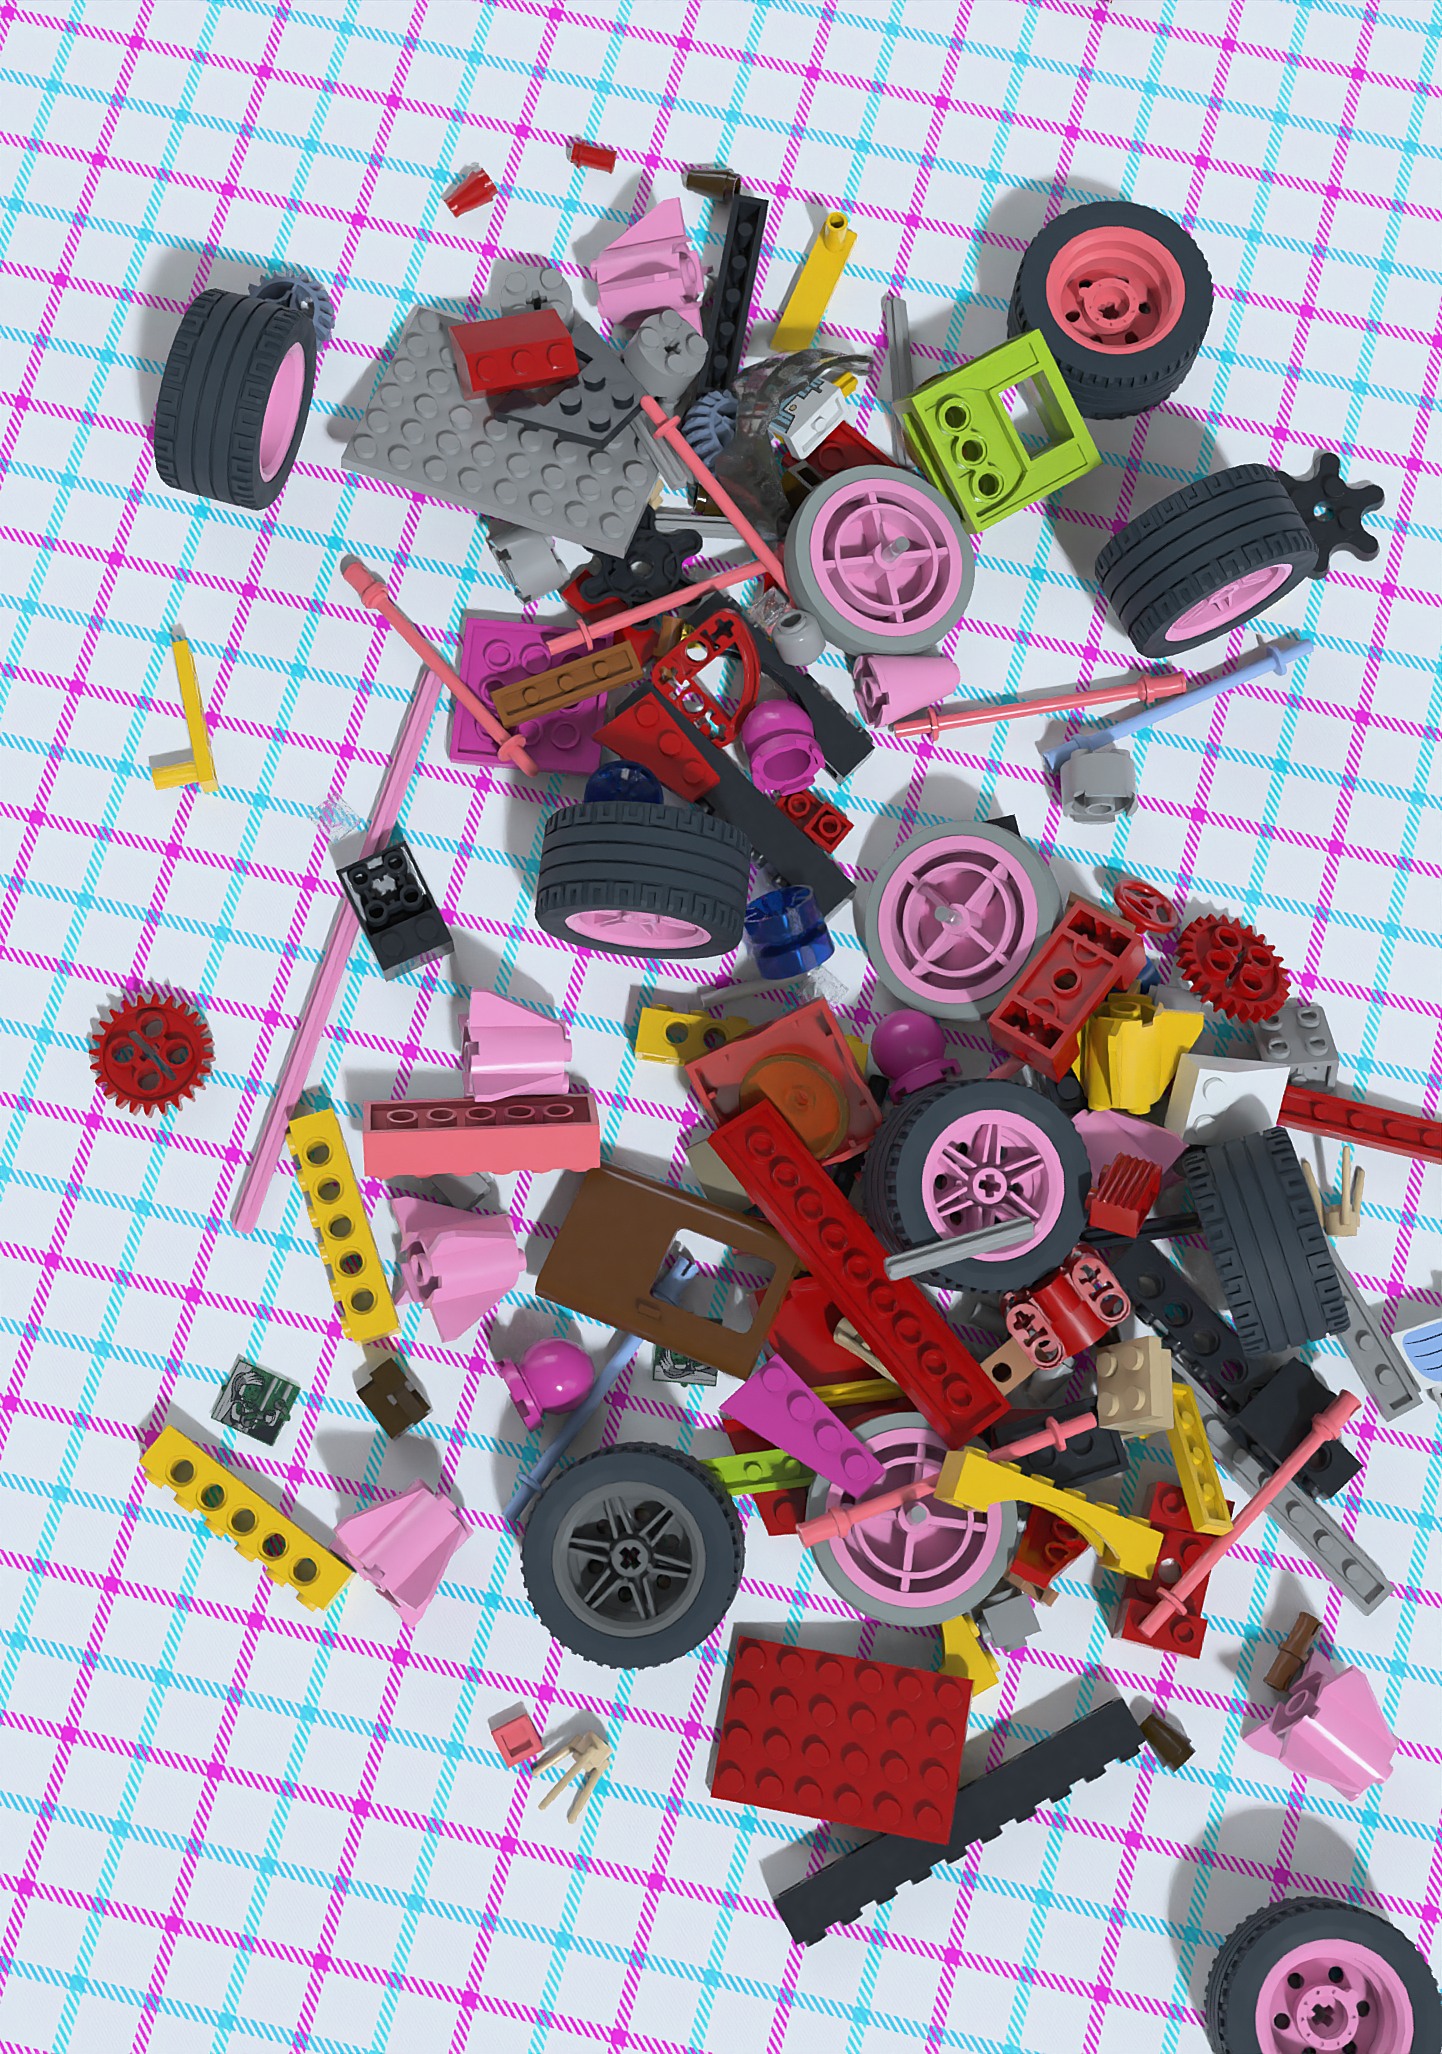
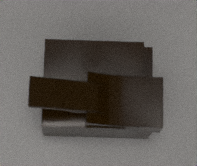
(393, 1400)

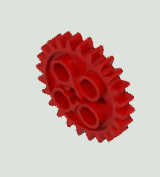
(1256, 980)
(177, 1033)

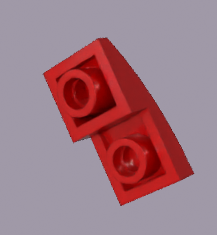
(816, 820)

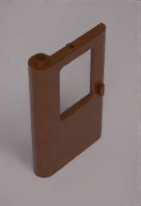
(618, 1244)

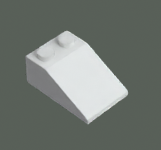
(1224, 1098)

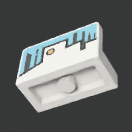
(810, 417)

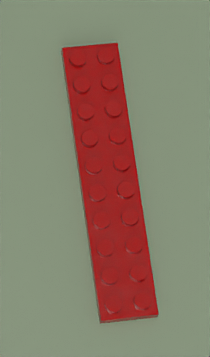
(850, 1268)

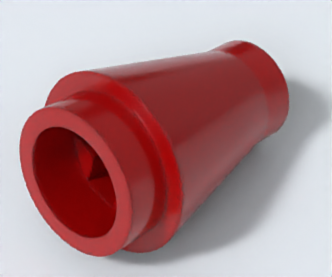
(472, 193)

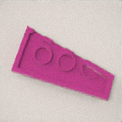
(795, 1420)

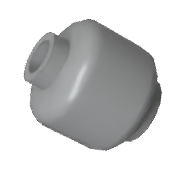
(798, 638)

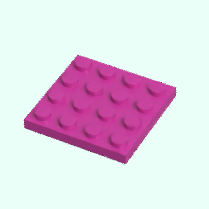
(507, 653)

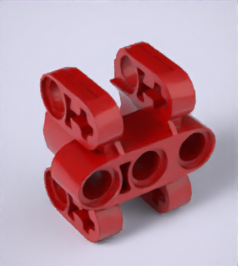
(1065, 1308)

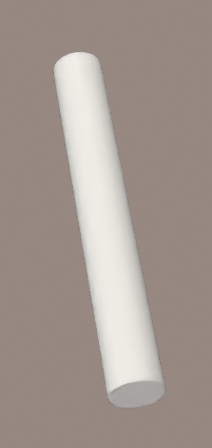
(747, 989)

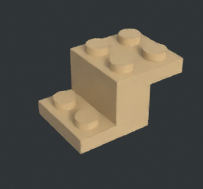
(1135, 1387)

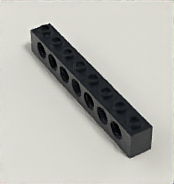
(1141, 1260)

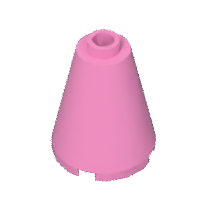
(901, 685)

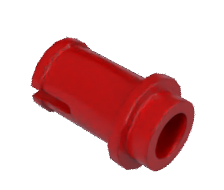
(593, 157)

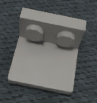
(1303, 1042)

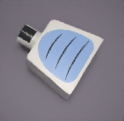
(1421, 1355)

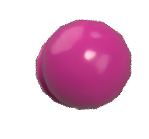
(781, 747)
(911, 1052)
(549, 1379)

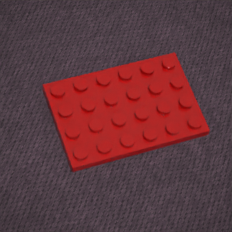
(843, 1739)

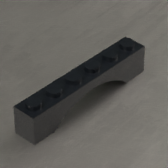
(842, 743)

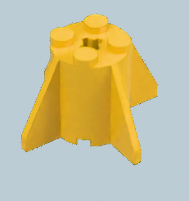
(1132, 1050)

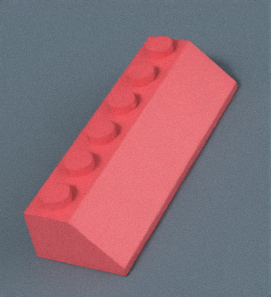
(474, 1136)

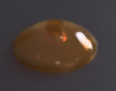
(781, 1078)

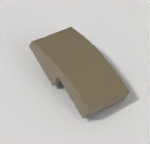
(716, 1178)

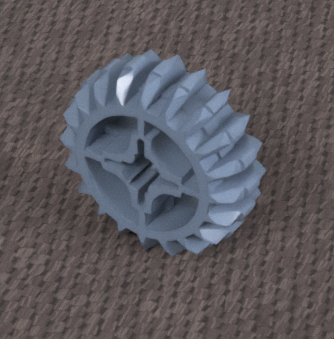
(291, 292)
(712, 426)

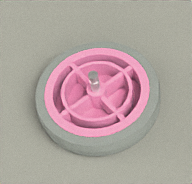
(879, 561)
(959, 918)
(923, 1556)

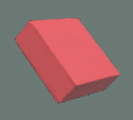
(517, 1740)

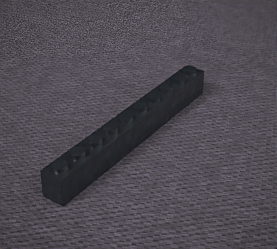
(980, 1809)

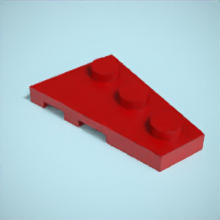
(654, 739)
(778, 1508)
(1046, 1547)

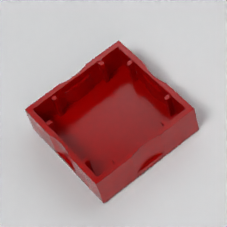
(804, 1031)
(806, 1343)

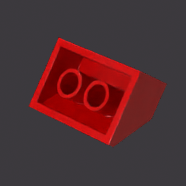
(513, 354)

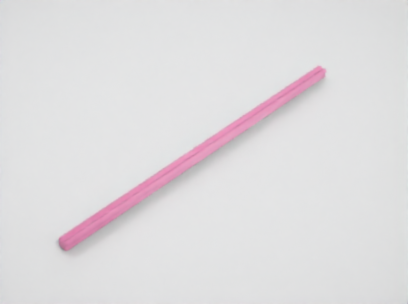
(334, 962)

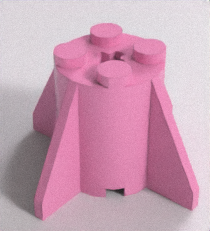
(651, 271)
(511, 1049)
(1115, 1132)
(455, 1262)
(403, 1546)
(1330, 1730)

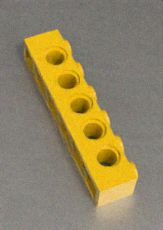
(659, 1019)
(325, 1130)
(174, 1448)

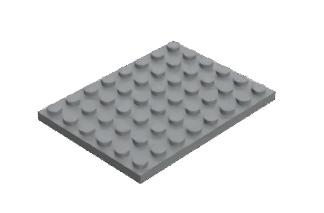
(454, 450)

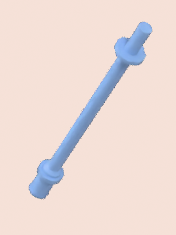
(1275, 660)
(668, 1292)

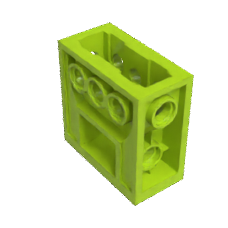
(986, 435)

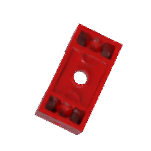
(1042, 1021)
(1178, 1635)

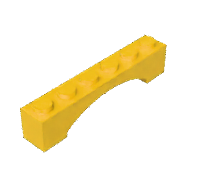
(1120, 1542)
(964, 1656)

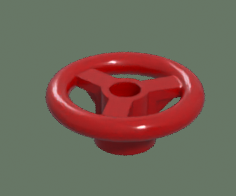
(1142, 910)

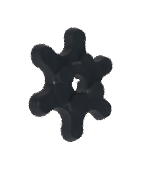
(1348, 508)
(663, 556)

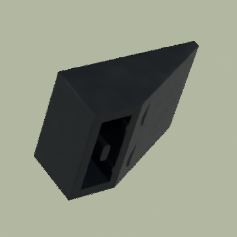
(395, 911)

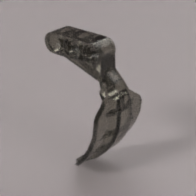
(748, 461)

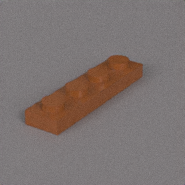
(566, 685)

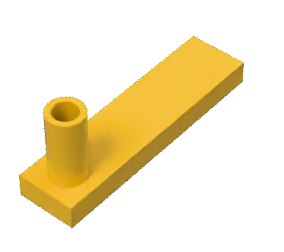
(815, 285)
(203, 767)
(1196, 1465)

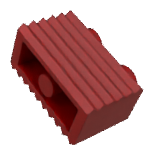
(1124, 1195)

